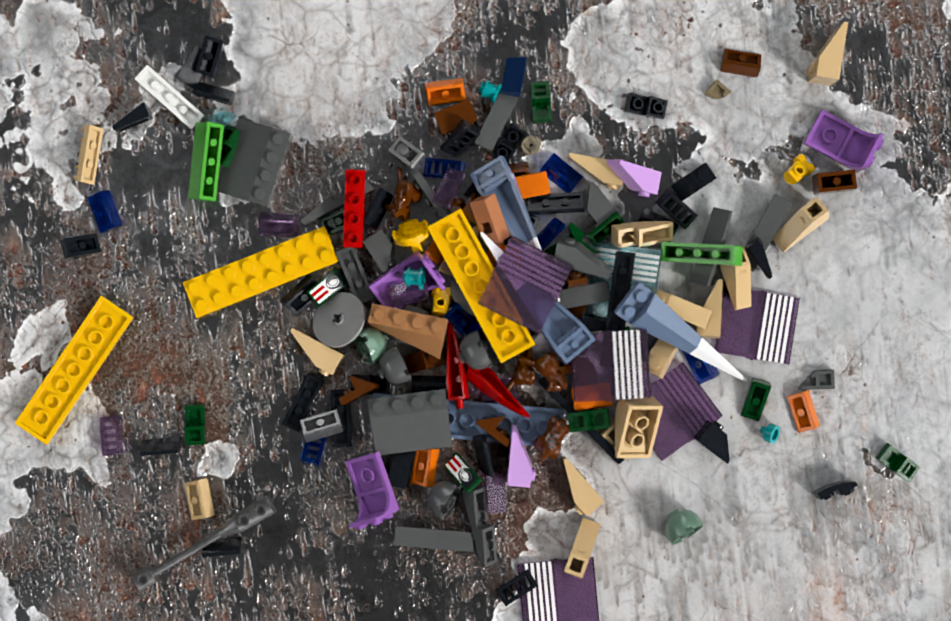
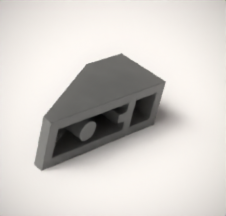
(582, 258)

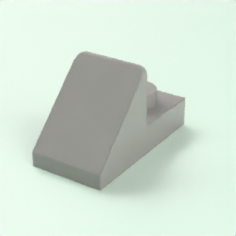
(406, 152)

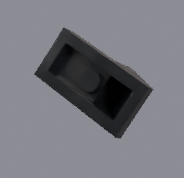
(80, 246)

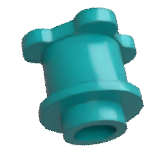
(489, 90)
(415, 277)

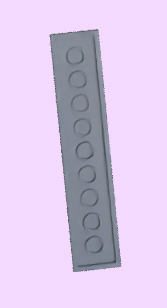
(464, 427)

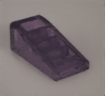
(119, 441)

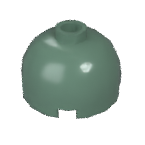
(371, 344)
(681, 525)

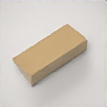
(199, 499)

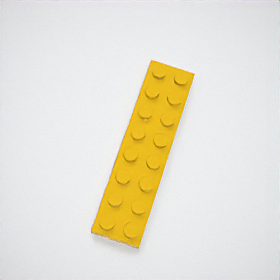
(260, 272)
(472, 272)
(74, 370)

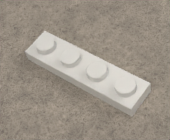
(169, 97)

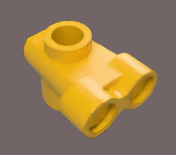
(798, 170)
(441, 301)

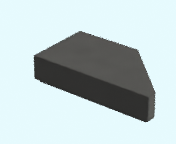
(819, 380)

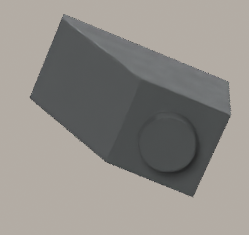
(598, 206)
(380, 248)

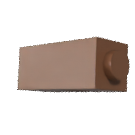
(490, 218)

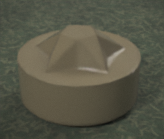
(531, 145)

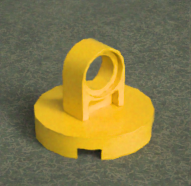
(411, 234)

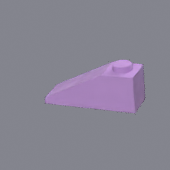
(636, 177)
(520, 465)

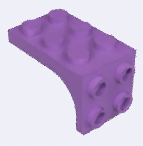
(843, 142)
(395, 276)
(372, 490)

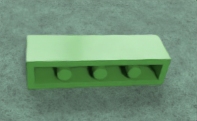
(205, 161)
(702, 253)

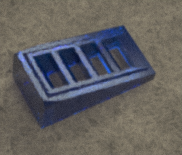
(428, 164)
(316, 462)

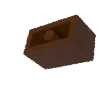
(451, 116)
(834, 182)

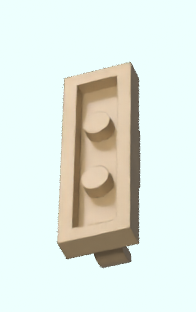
(89, 154)

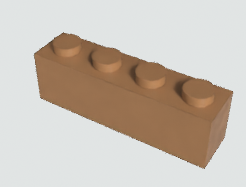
(416, 329)

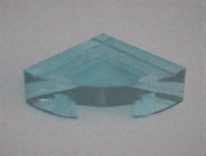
(223, 118)

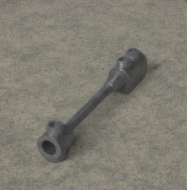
(238, 523)

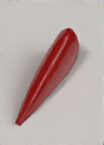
(455, 371)
(490, 385)

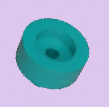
(770, 433)

